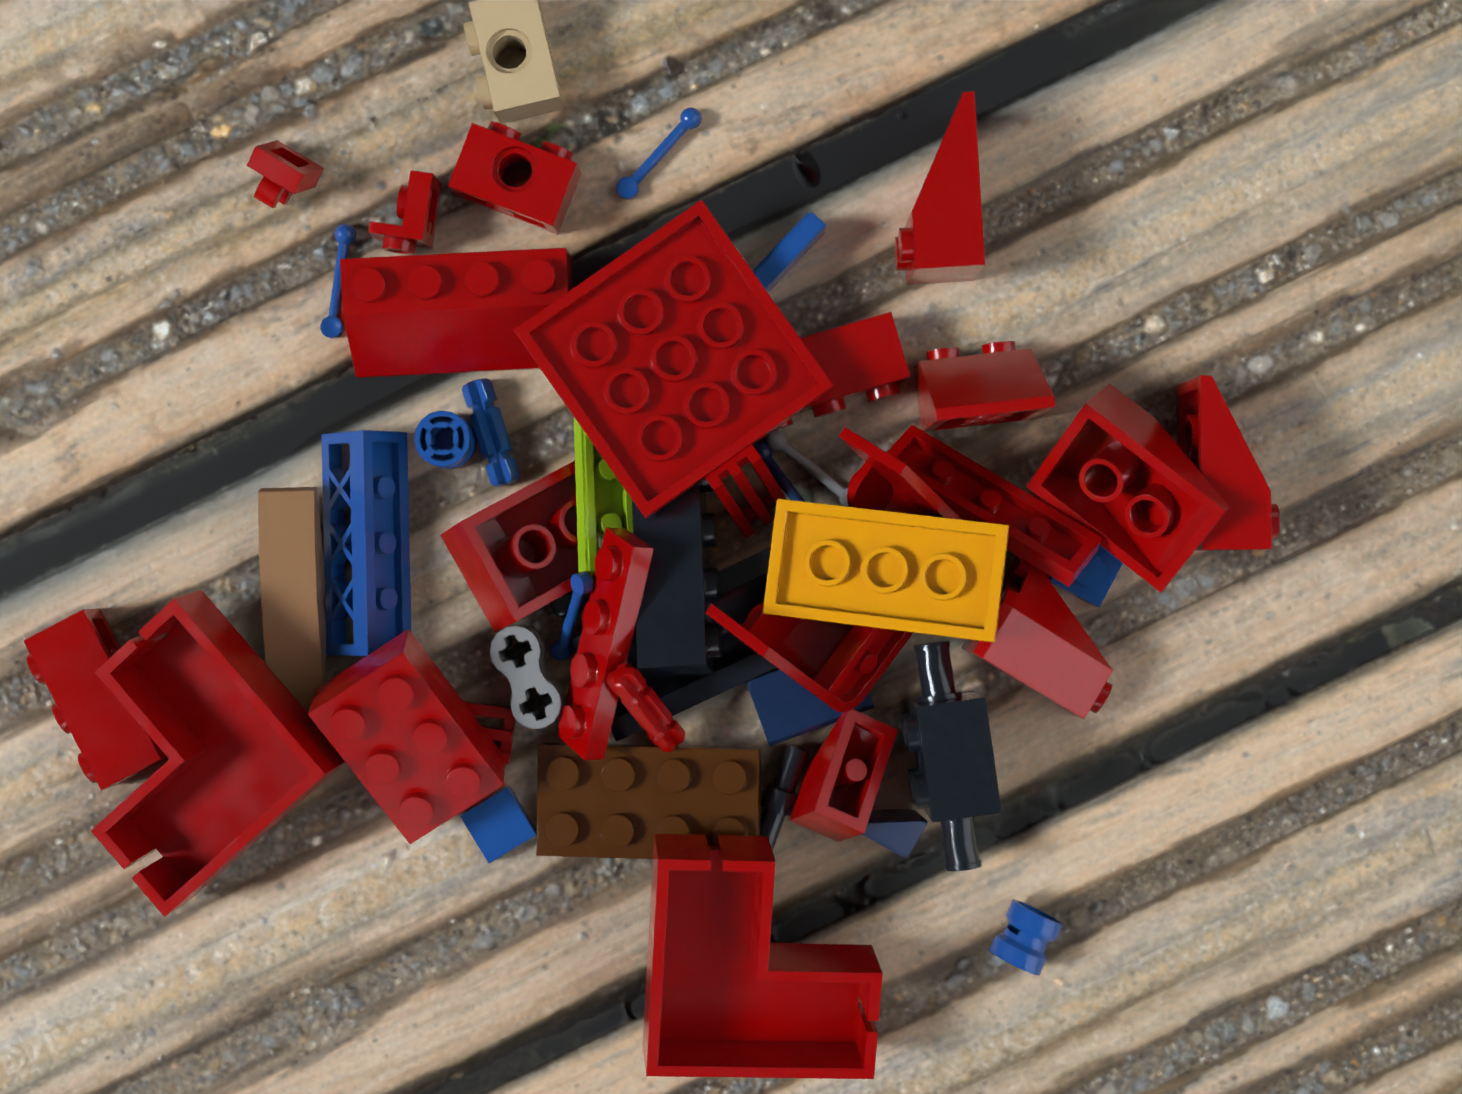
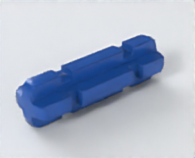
(491, 432)

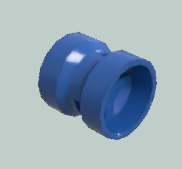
(454, 446)
(1026, 937)

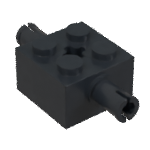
(952, 754)

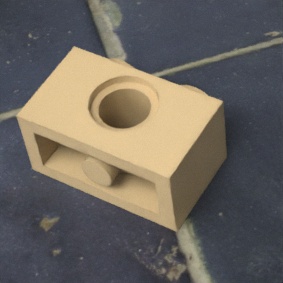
(531, 86)

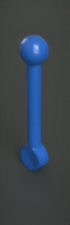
(627, 186)
(332, 326)
(581, 585)

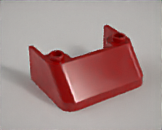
(831, 658)

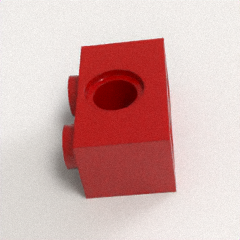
(540, 200)

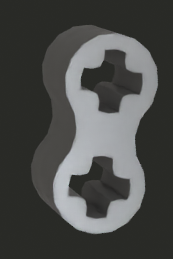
(527, 676)

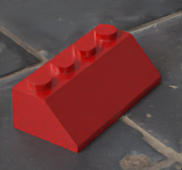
(447, 309)

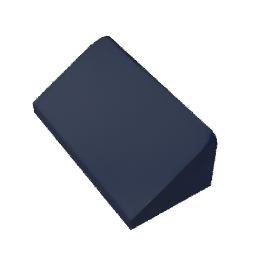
(790, 709)

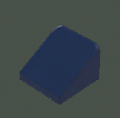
(896, 829)

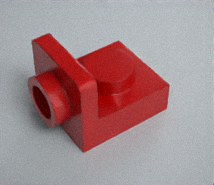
(419, 210)

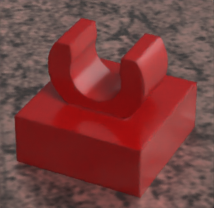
(283, 171)

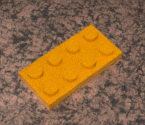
(886, 570)

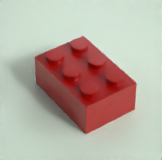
(408, 737)

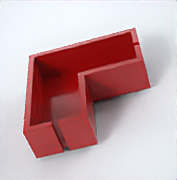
(233, 744)
(729, 997)

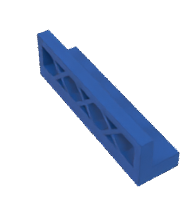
(373, 543)

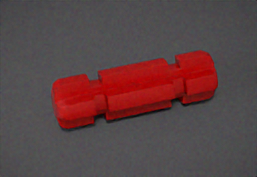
(646, 707)

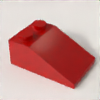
(946, 225)
(980, 388)
(1221, 454)
(1130, 486)
(520, 548)

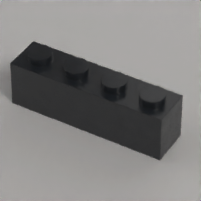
(672, 622)

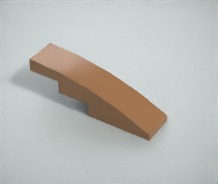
(293, 588)

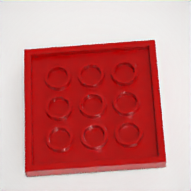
(673, 359)

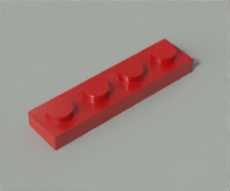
(977, 494)
(604, 641)

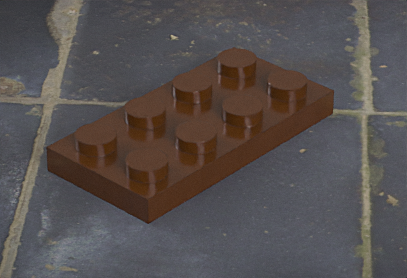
(641, 791)

